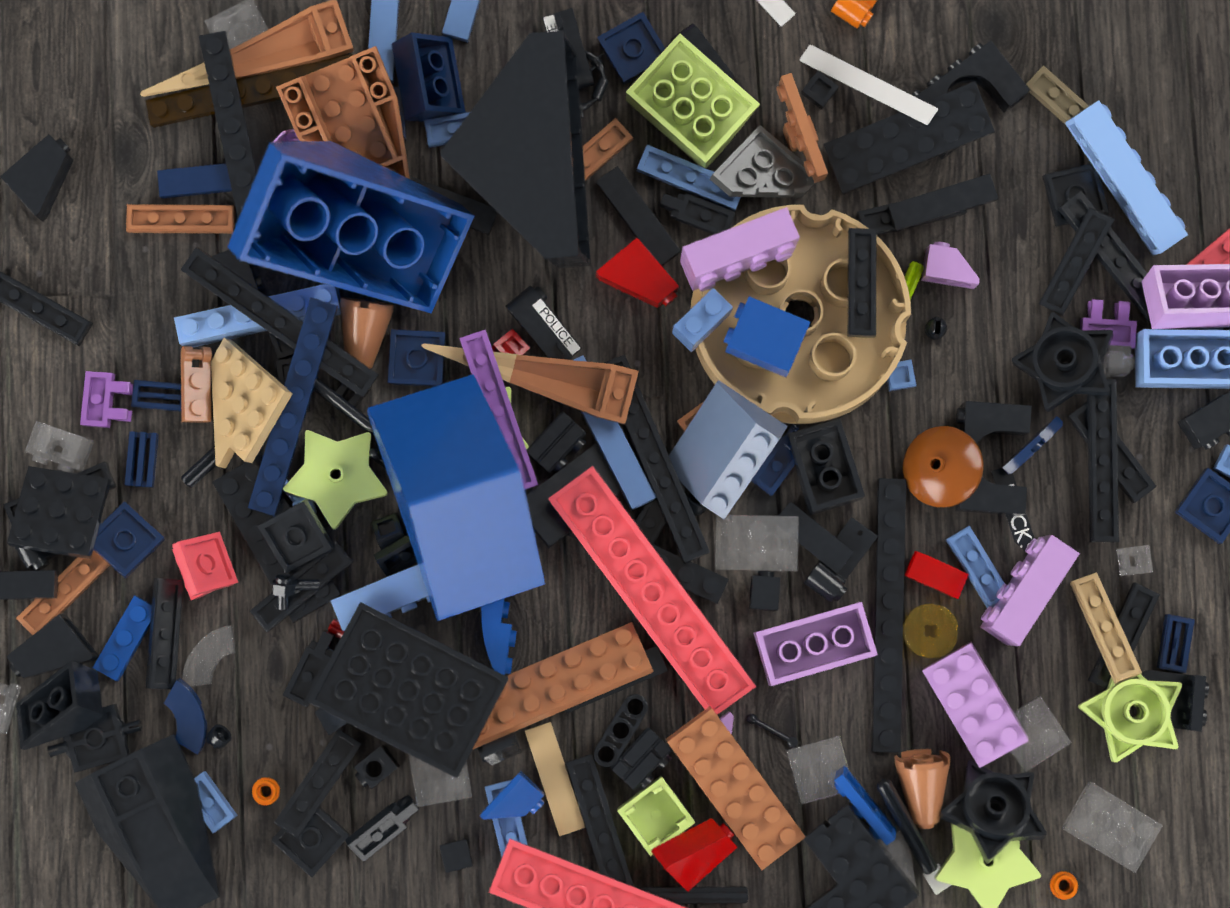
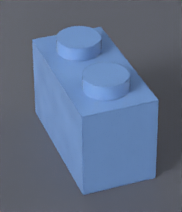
(702, 320)

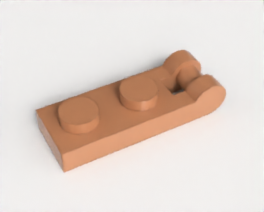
(196, 385)

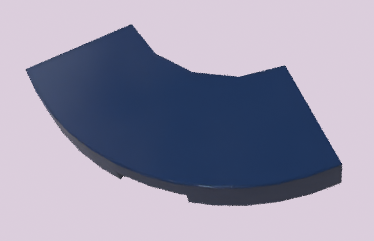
(1033, 445)
(189, 716)

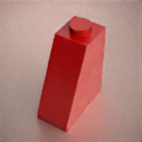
(639, 275)
(695, 852)

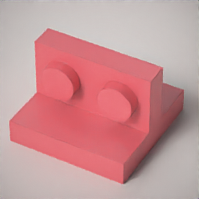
(204, 564)

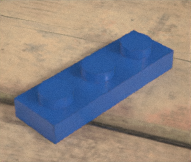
(125, 639)
(864, 806)

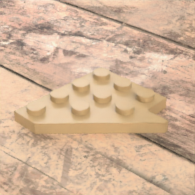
(244, 403)

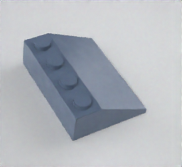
(724, 448)

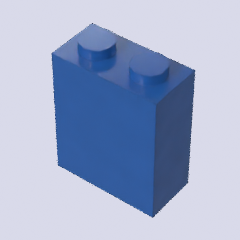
(766, 336)

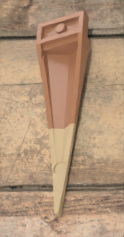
(300, 40)
(585, 386)

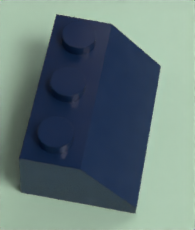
(427, 77)

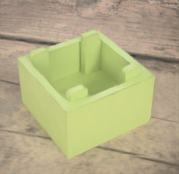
(655, 814)

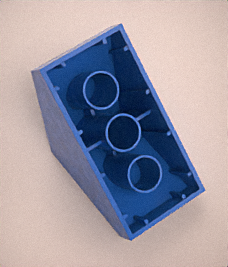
(349, 224)
(458, 496)

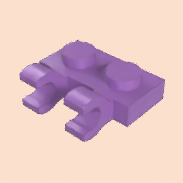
(1123, 329)
(98, 400)

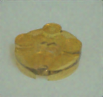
(945, 633)

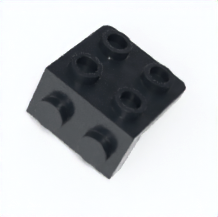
(1188, 708)

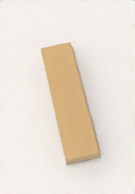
(1105, 628)
(555, 779)

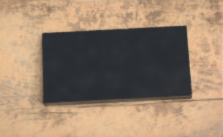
(544, 517)

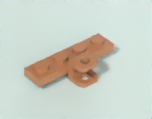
(800, 130)

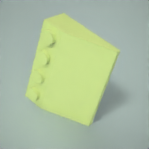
(691, 101)

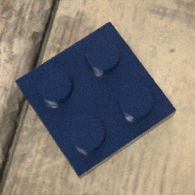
(631, 47)
(411, 362)
(1208, 506)
(126, 540)

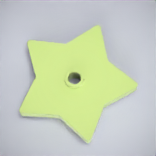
(338, 495)
(1148, 727)
(986, 883)

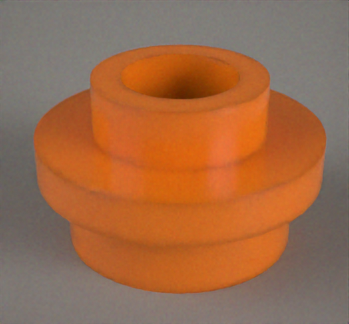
(257, 791)
(1071, 889)

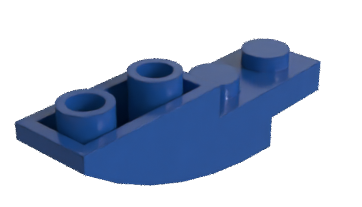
(498, 635)

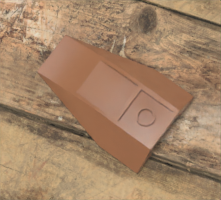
(351, 107)

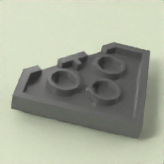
(763, 169)

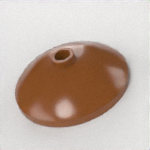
(959, 468)

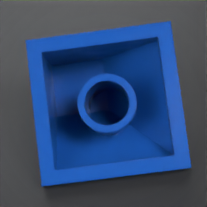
(515, 799)

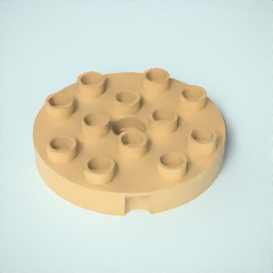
(830, 369)

